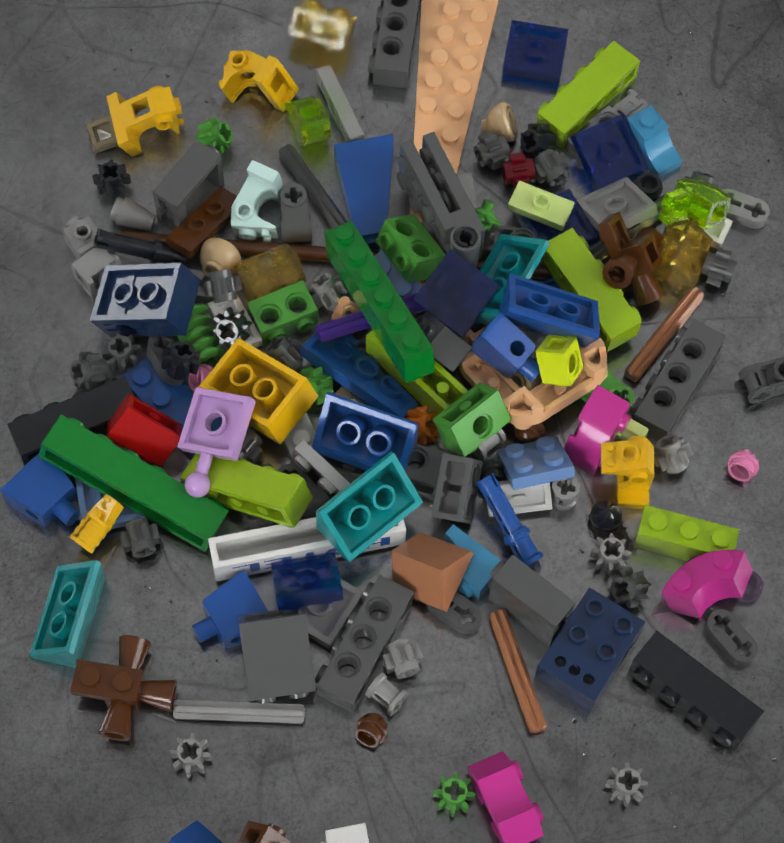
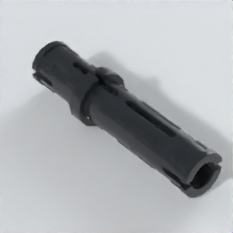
(128, 245)

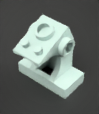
(258, 188)

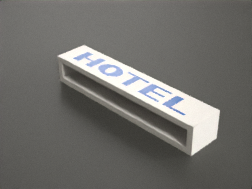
(259, 547)

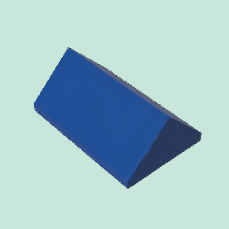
(550, 310)
(362, 433)

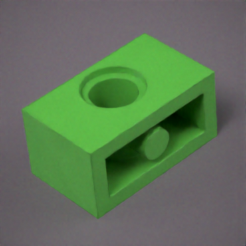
(472, 419)

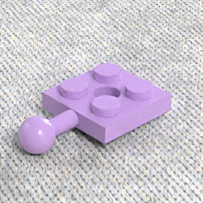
(223, 442)

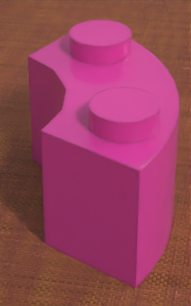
(598, 424)
(706, 581)
(502, 792)

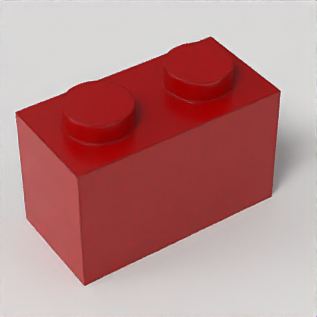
(144, 430)

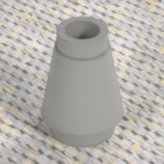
(130, 214)

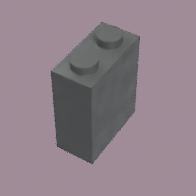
(529, 599)
(276, 654)

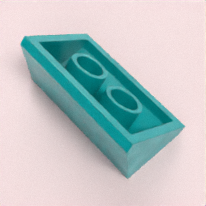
(510, 256)
(368, 507)
(69, 613)

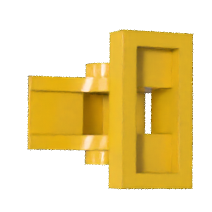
(268, 75)
(162, 115)
(630, 459)

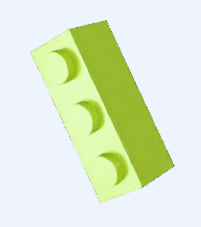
(681, 535)

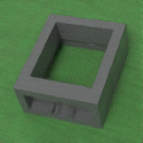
(188, 184)

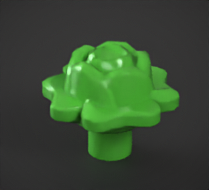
(486, 215)

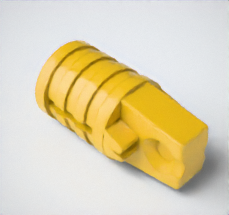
(97, 523)

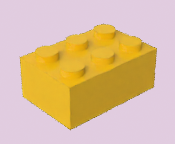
(279, 391)

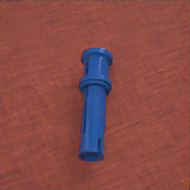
(515, 534)

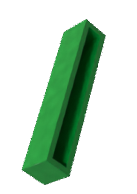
(379, 302)
(132, 482)

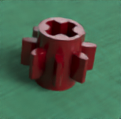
(517, 169)

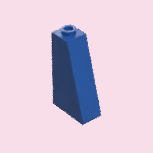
(365, 182)

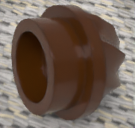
(530, 434)
(371, 730)

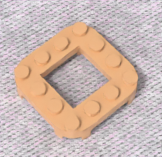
(544, 400)

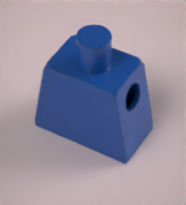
(506, 349)
(42, 493)
(223, 608)

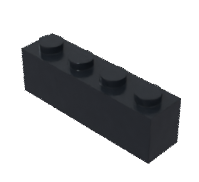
(90, 407)
(695, 690)

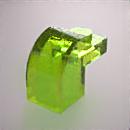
(309, 120)
(695, 201)

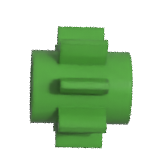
(215, 134)
(320, 382)
(462, 791)

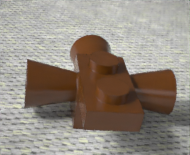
(632, 258)
(122, 687)

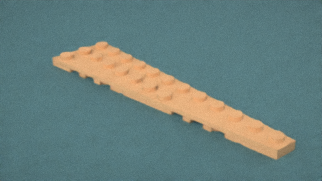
(449, 70)

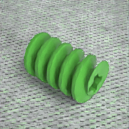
(201, 336)

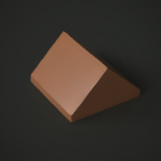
(430, 569)

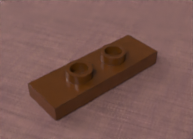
(202, 223)

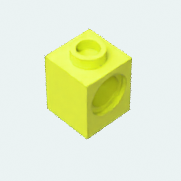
(559, 360)

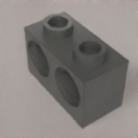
(446, 343)
(456, 488)

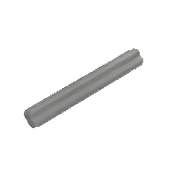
(238, 711)

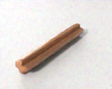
(663, 334)
(518, 671)

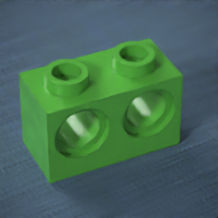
(409, 247)
(278, 307)

